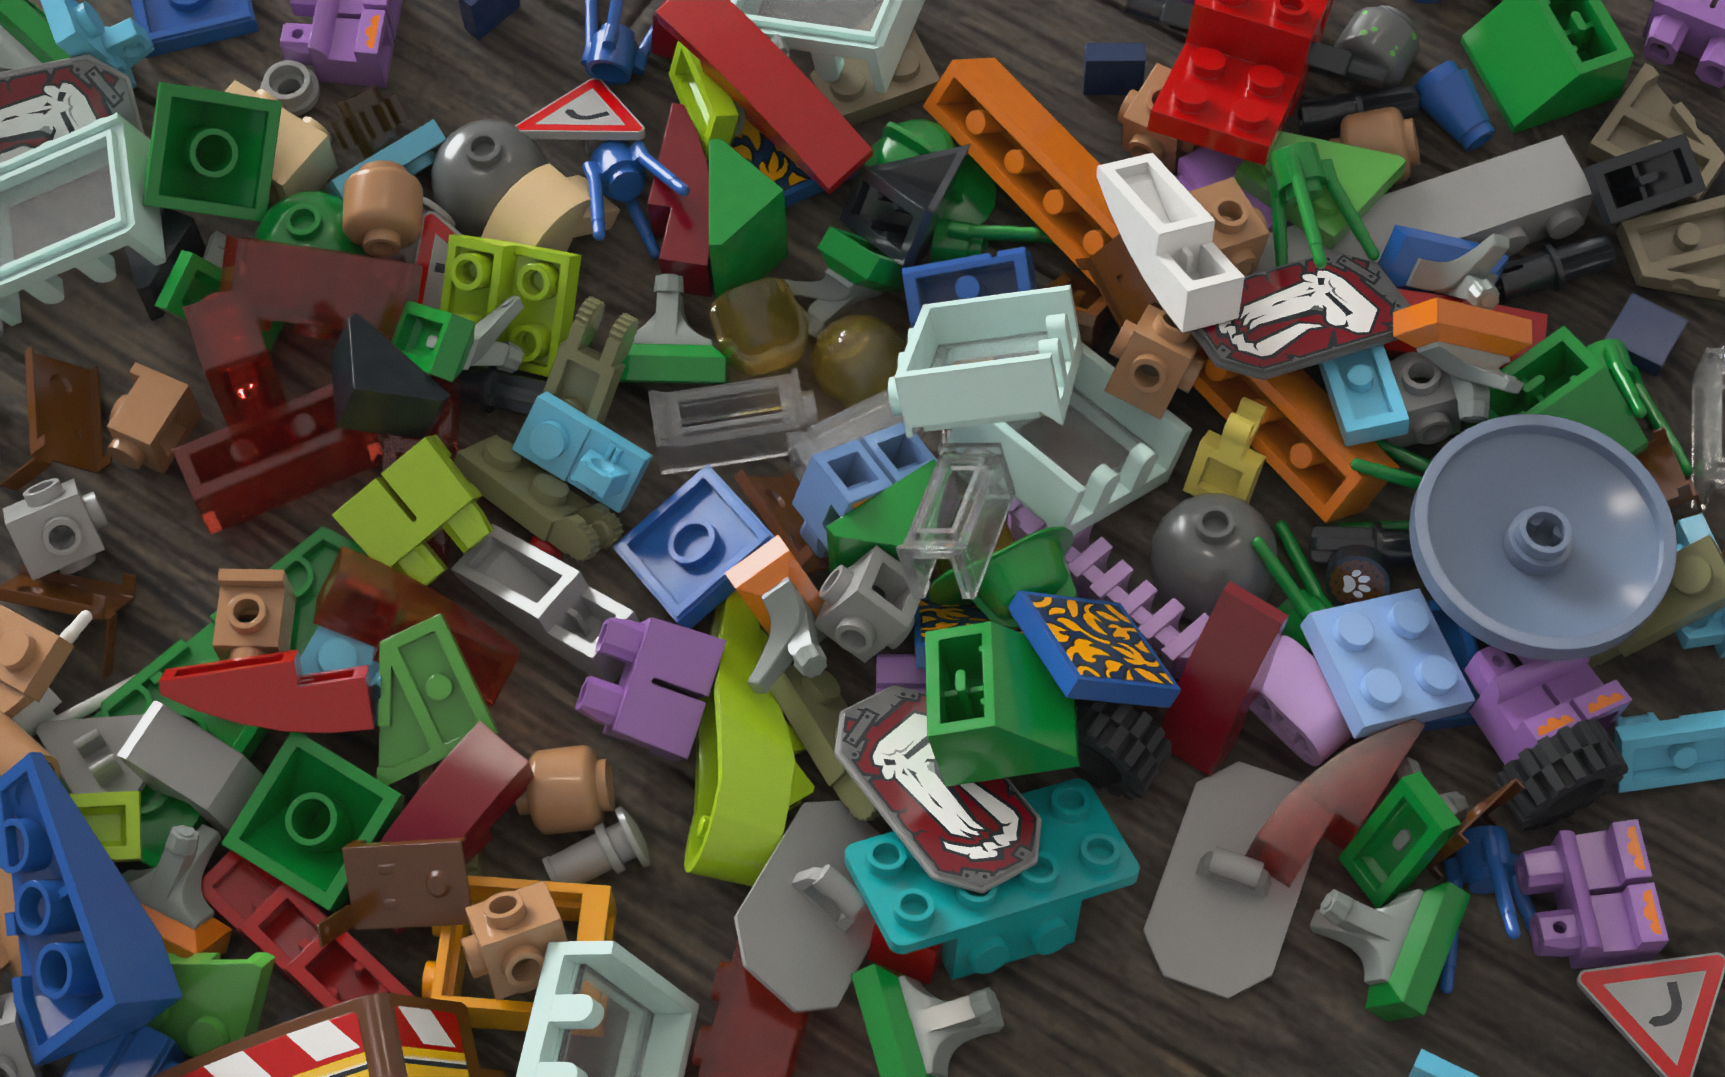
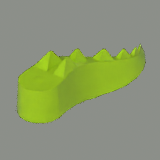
(742, 761)

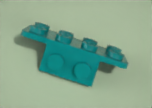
(1022, 917)

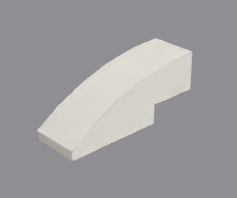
(1171, 242)

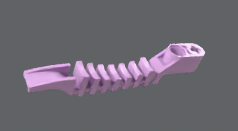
(1295, 693)

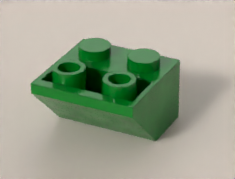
(1548, 58)
(1570, 384)
(994, 706)

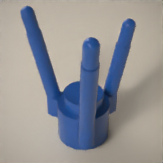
(612, 51)
(620, 174)
(1488, 869)

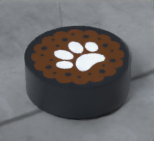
(1357, 574)

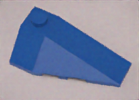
(83, 937)

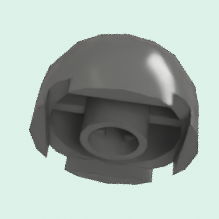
(479, 168)
(1207, 546)

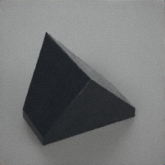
(902, 201)

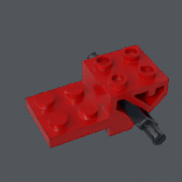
(1244, 69)

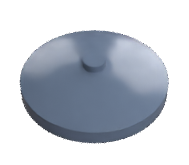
(1542, 537)

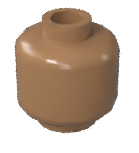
(1384, 132)
(382, 208)
(568, 790)

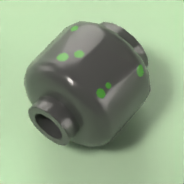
(1382, 37)

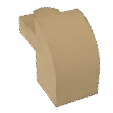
(546, 210)

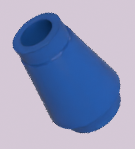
(1455, 105)

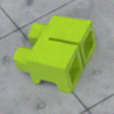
(410, 506)

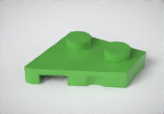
(1361, 172)
(424, 699)
(217, 1002)

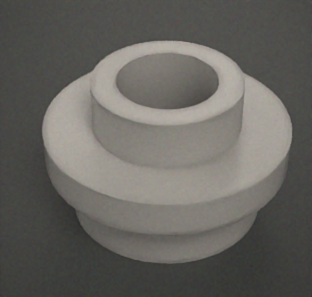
(290, 76)

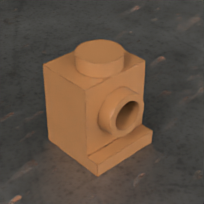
(151, 420)
(254, 596)

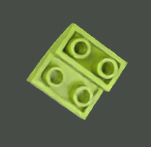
(488, 271)

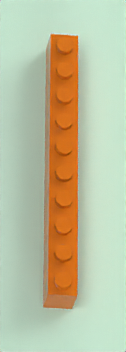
(1060, 192)

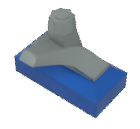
(1445, 264)

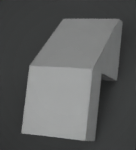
(190, 766)

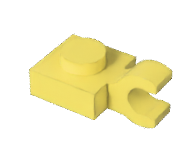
(1224, 460)

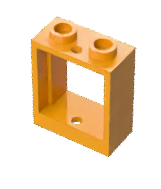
(443, 979)

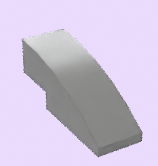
(543, 599)

